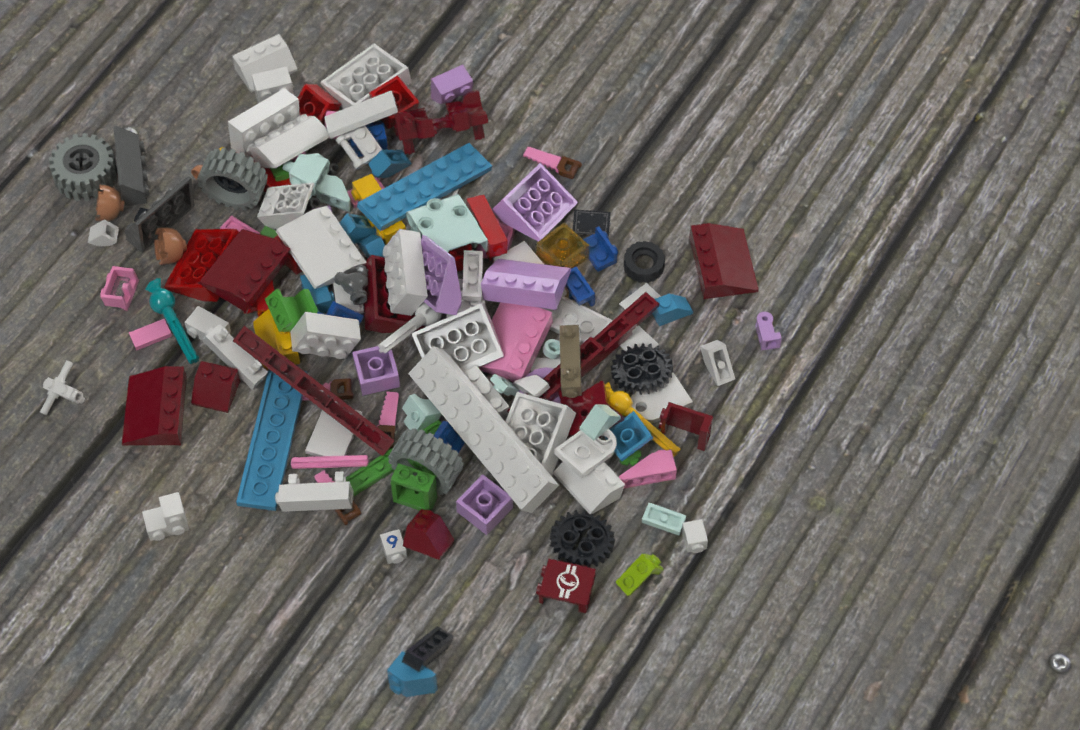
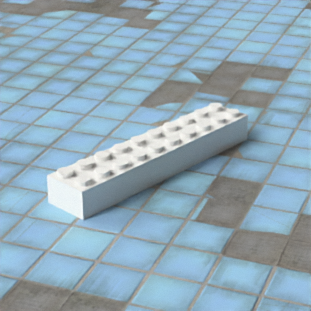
(483, 430)

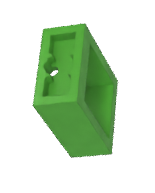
(406, 485)

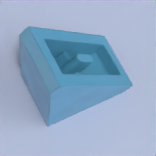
(372, 245)

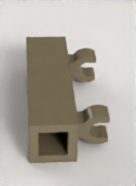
(570, 361)

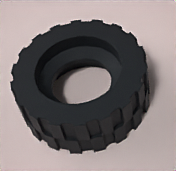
(648, 249)

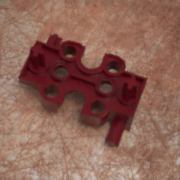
(459, 117)

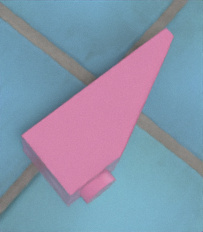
(652, 469)

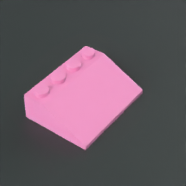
(520, 335)

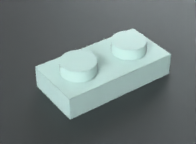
(504, 385)
(663, 519)

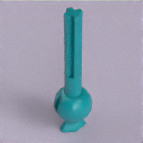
(162, 302)

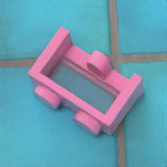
(119, 287)

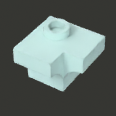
(420, 412)

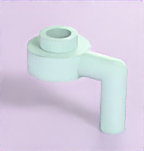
(552, 349)

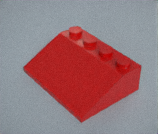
(200, 254)

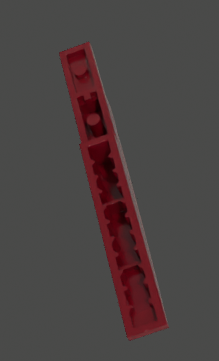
(604, 343)
(314, 391)

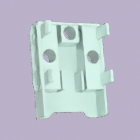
(447, 223)

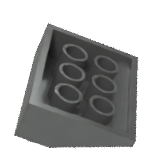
(162, 214)

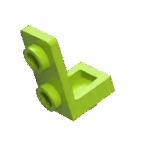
(639, 572)

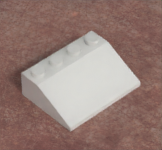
(363, 74)
(320, 246)
(465, 337)
(540, 426)

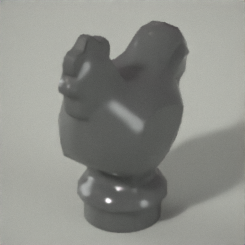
(354, 284)

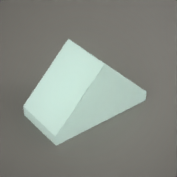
(599, 421)

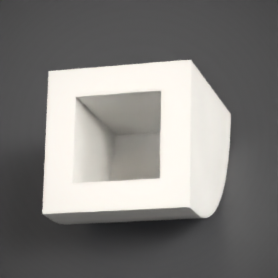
(103, 234)

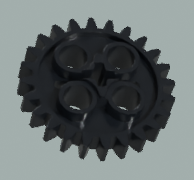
(641, 368)
(567, 529)

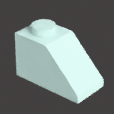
(333, 192)

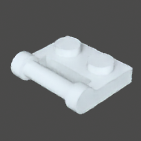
(364, 142)

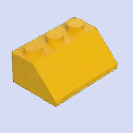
(281, 341)

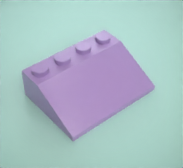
(535, 204)
(441, 278)
(524, 283)

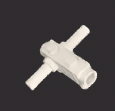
(58, 388)

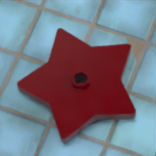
(583, 405)

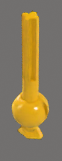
(623, 404)

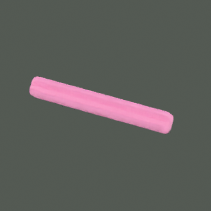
(329, 461)

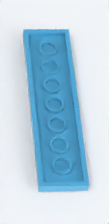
(429, 182)
(270, 444)

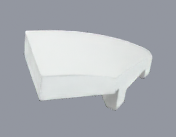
(532, 385)

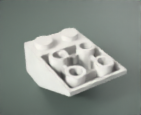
(284, 204)

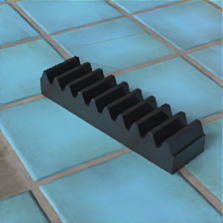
(427, 649)

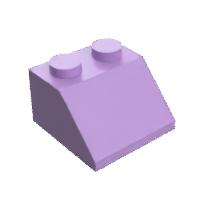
(451, 85)

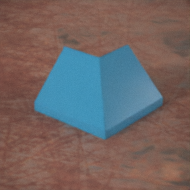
(630, 435)

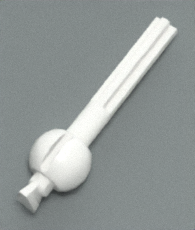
(423, 316)

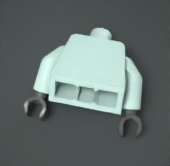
(310, 169)

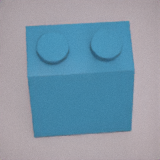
(408, 681)

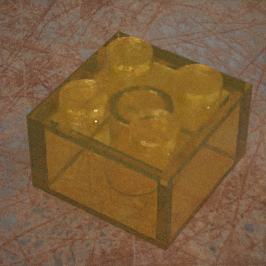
(563, 248)

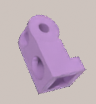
(767, 337)

